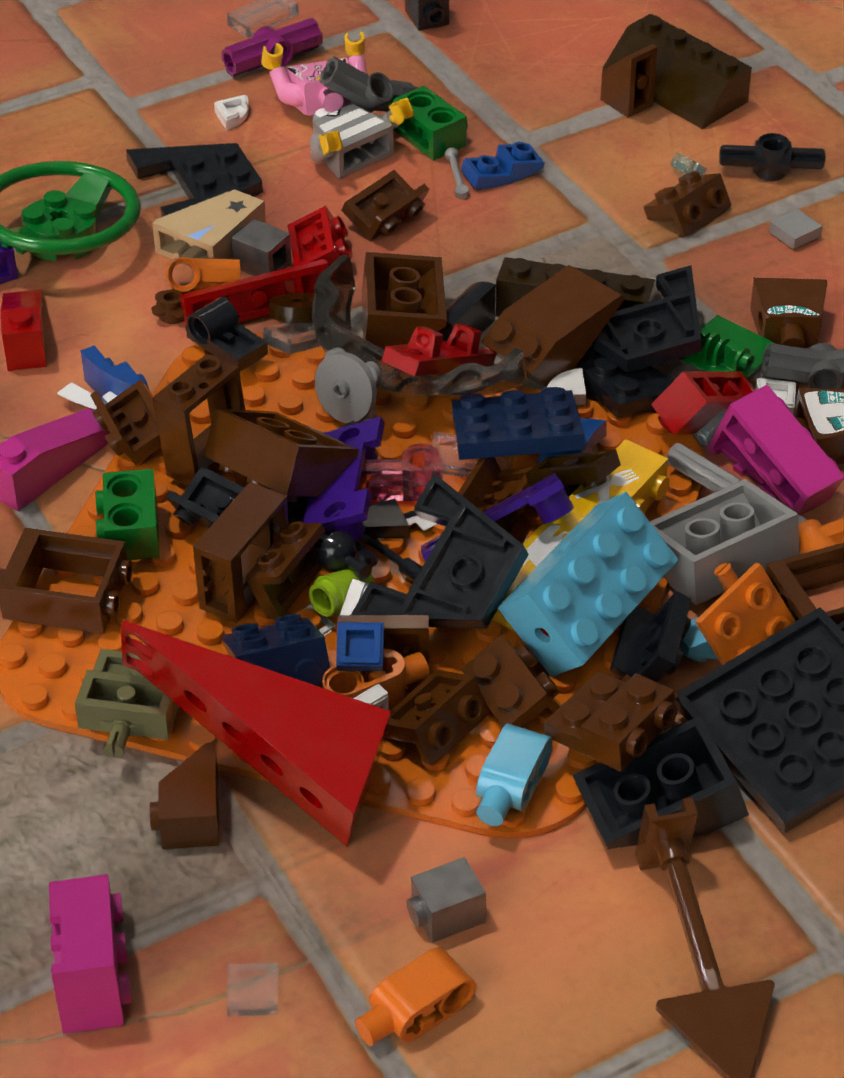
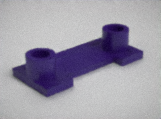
(545, 496)
(341, 503)

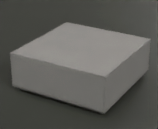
(795, 228)

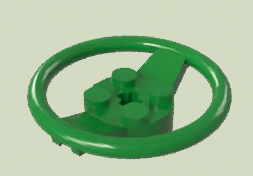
(68, 221)

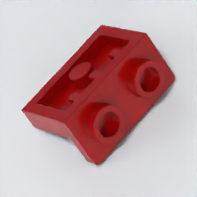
(318, 238)

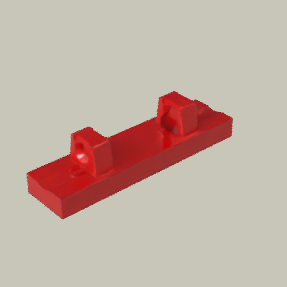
(252, 294)
(430, 355)

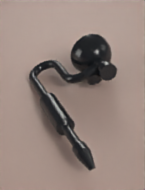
(340, 550)

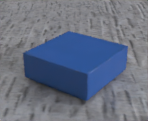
(360, 646)

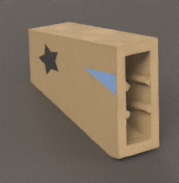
(206, 227)

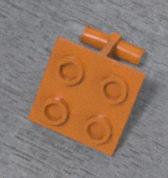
(744, 613)

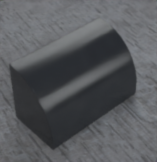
(472, 307)

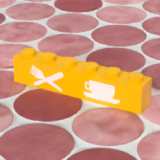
(640, 475)

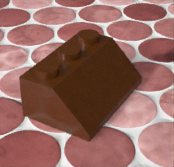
(400, 296)
(276, 452)

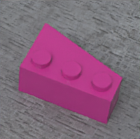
(776, 451)
(88, 954)

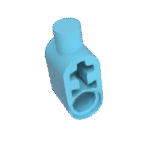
(511, 772)

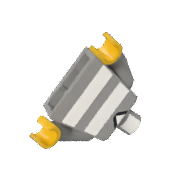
(354, 137)

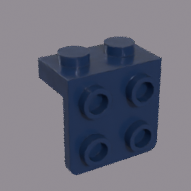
(287, 647)

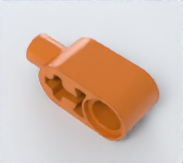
(396, 674)
(416, 998)

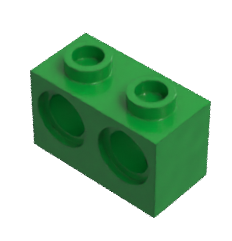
(434, 125)
(129, 512)

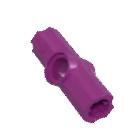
(293, 38)

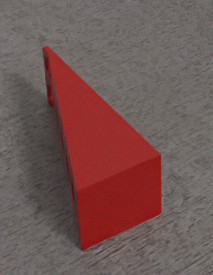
(293, 733)

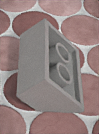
(728, 526)

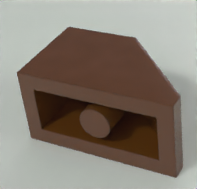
(631, 82)
(189, 803)

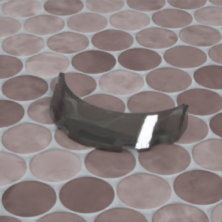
(334, 329)

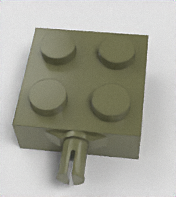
(122, 703)

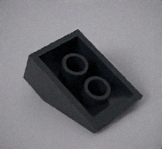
(673, 767)

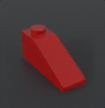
(23, 330)
(697, 398)

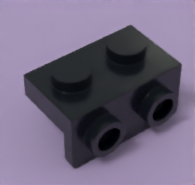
(204, 498)
(652, 641)

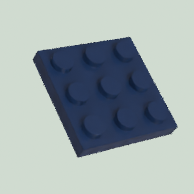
(517, 424)

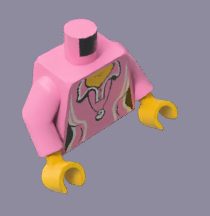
(301, 83)

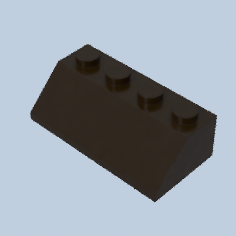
(690, 73)
(521, 276)

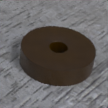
(292, 307)

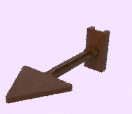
(720, 1020)

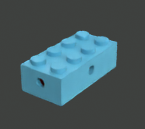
(588, 584)

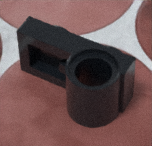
(220, 333)

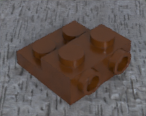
(613, 718)

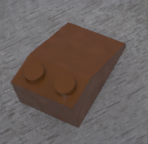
(554, 323)

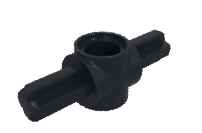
(772, 157)

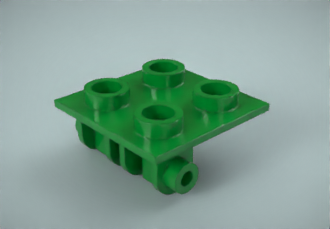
(728, 348)

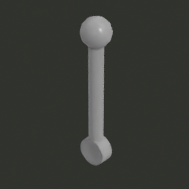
(461, 190)

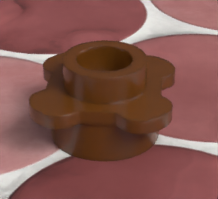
(168, 306)

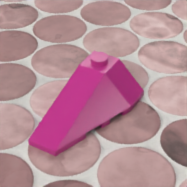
(45, 455)

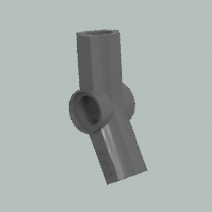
(365, 91)
(817, 366)

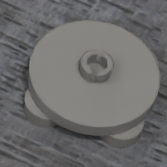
(347, 386)

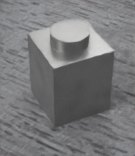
(261, 248)
(447, 900)

